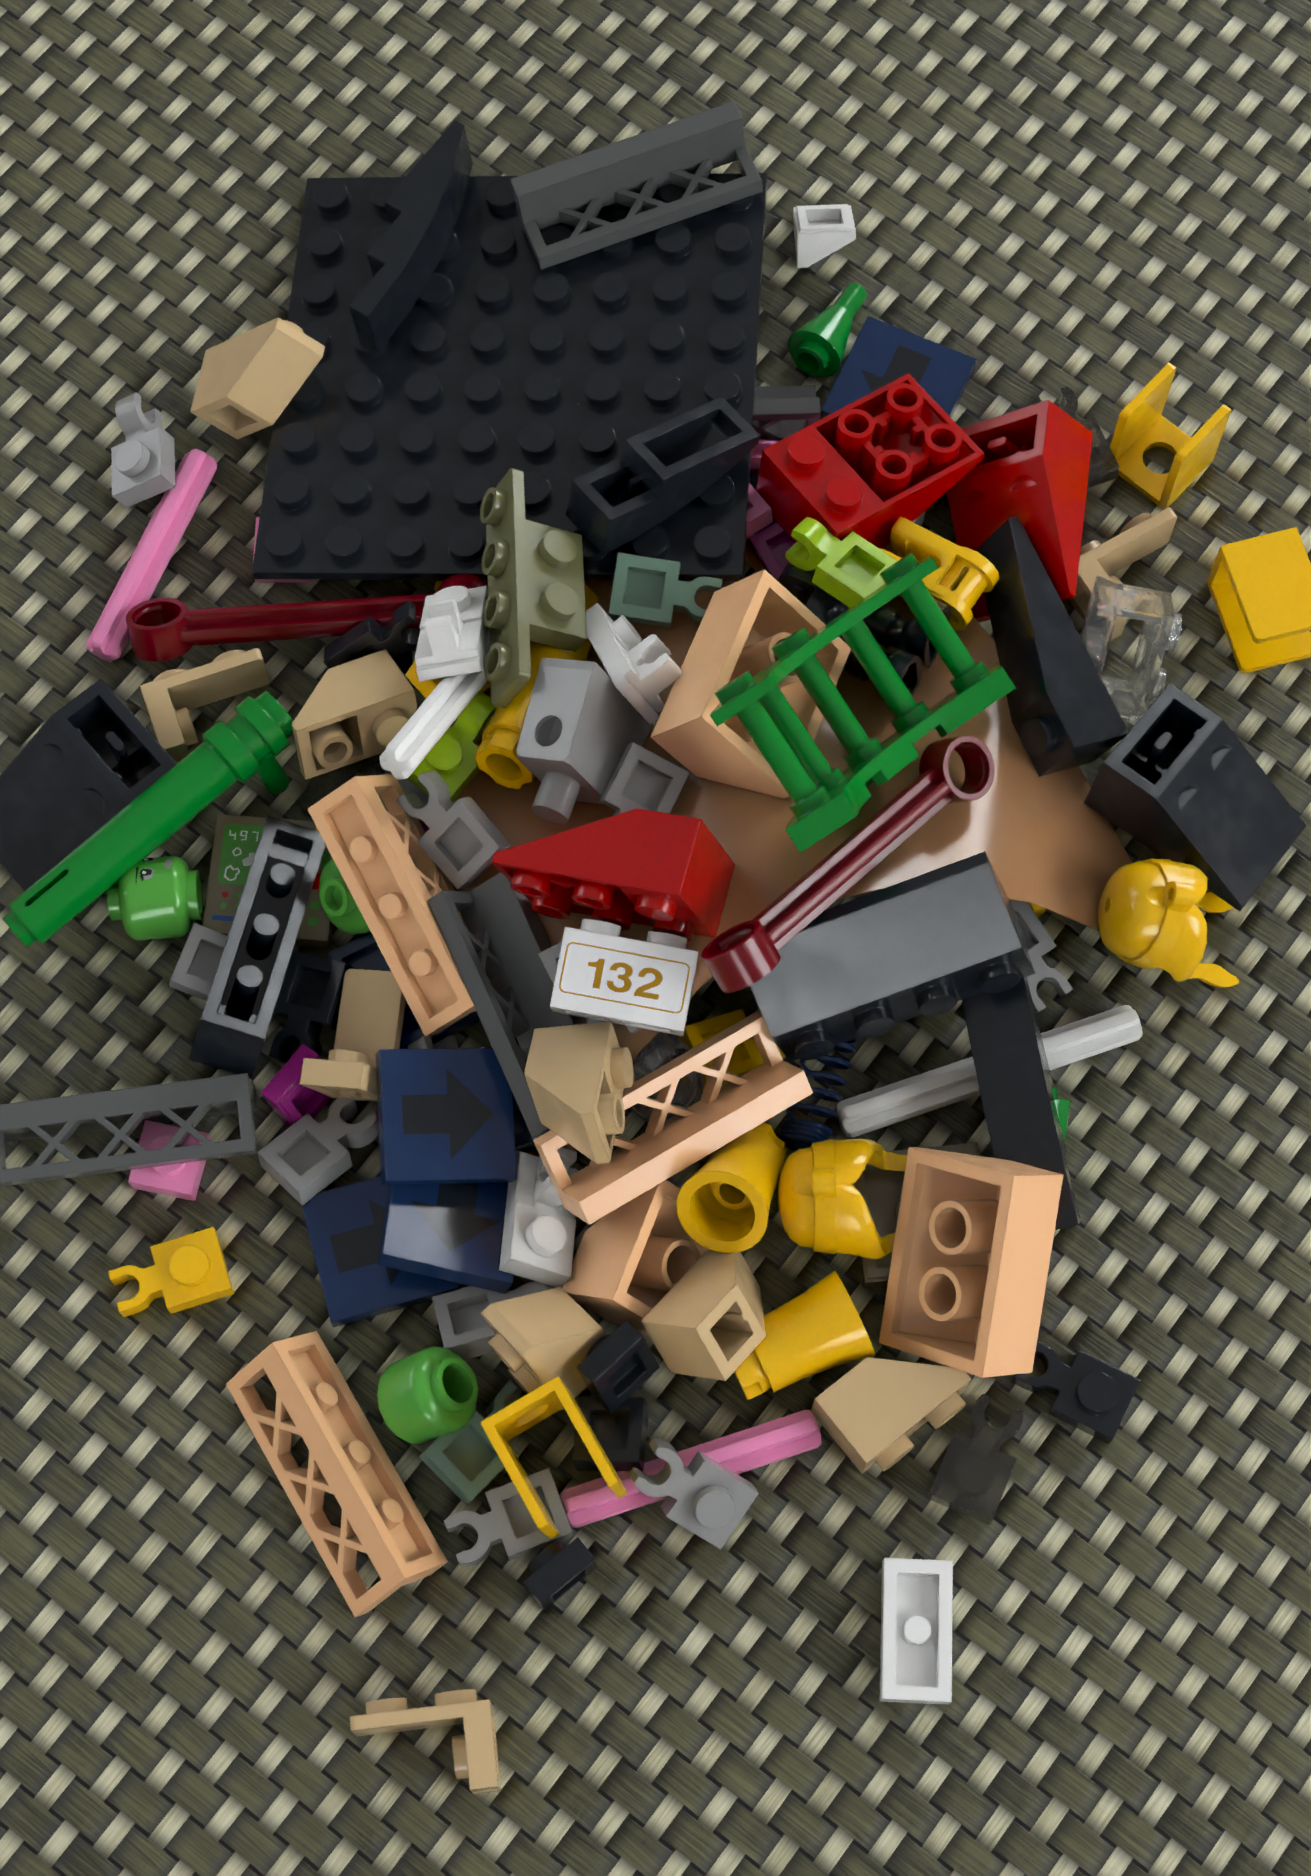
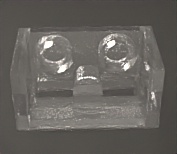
(1159, 633)

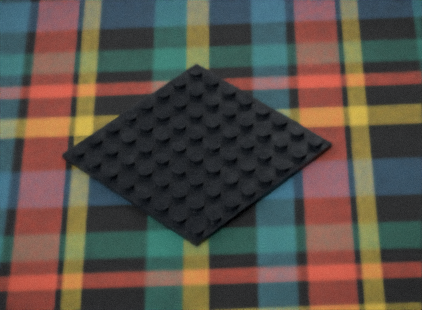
(394, 449)

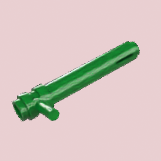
(227, 755)

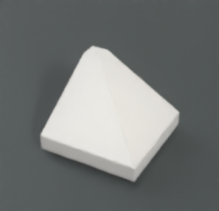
(821, 231)

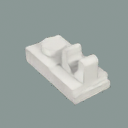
(452, 633)
(635, 665)
(536, 1225)

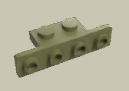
(531, 587)

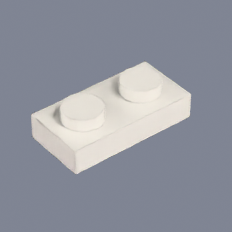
(916, 1631)

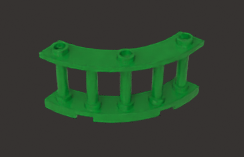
(824, 795)

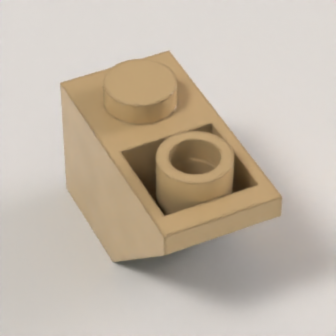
(254, 377)
(352, 714)
(579, 1085)
(709, 1318)
(542, 1338)
(884, 1403)

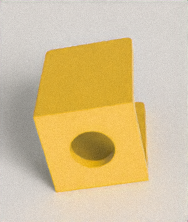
(1144, 427)
(1264, 599)
(527, 1413)

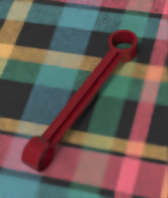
(166, 629)
(751, 948)

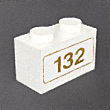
(624, 977)

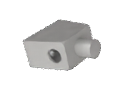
(575, 735)

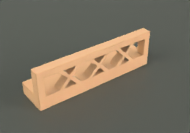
(376, 863)
(689, 1134)
(341, 1461)

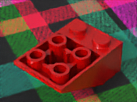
(867, 464)
(1030, 470)
(627, 871)

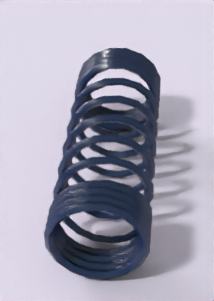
(802, 1133)

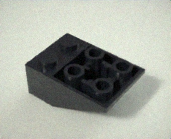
(73, 781)
(1196, 797)

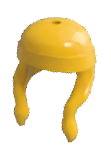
(1155, 920)
(823, 1206)

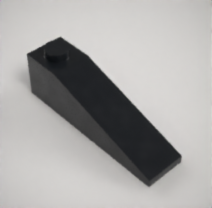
(1059, 695)
(258, 948)

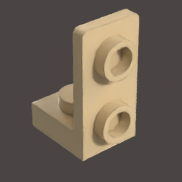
(1135, 540)
(181, 690)
(367, 1021)
(473, 1753)

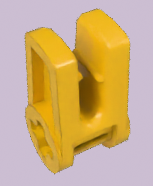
(961, 571)

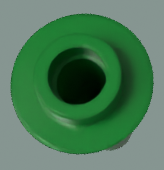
(821, 342)

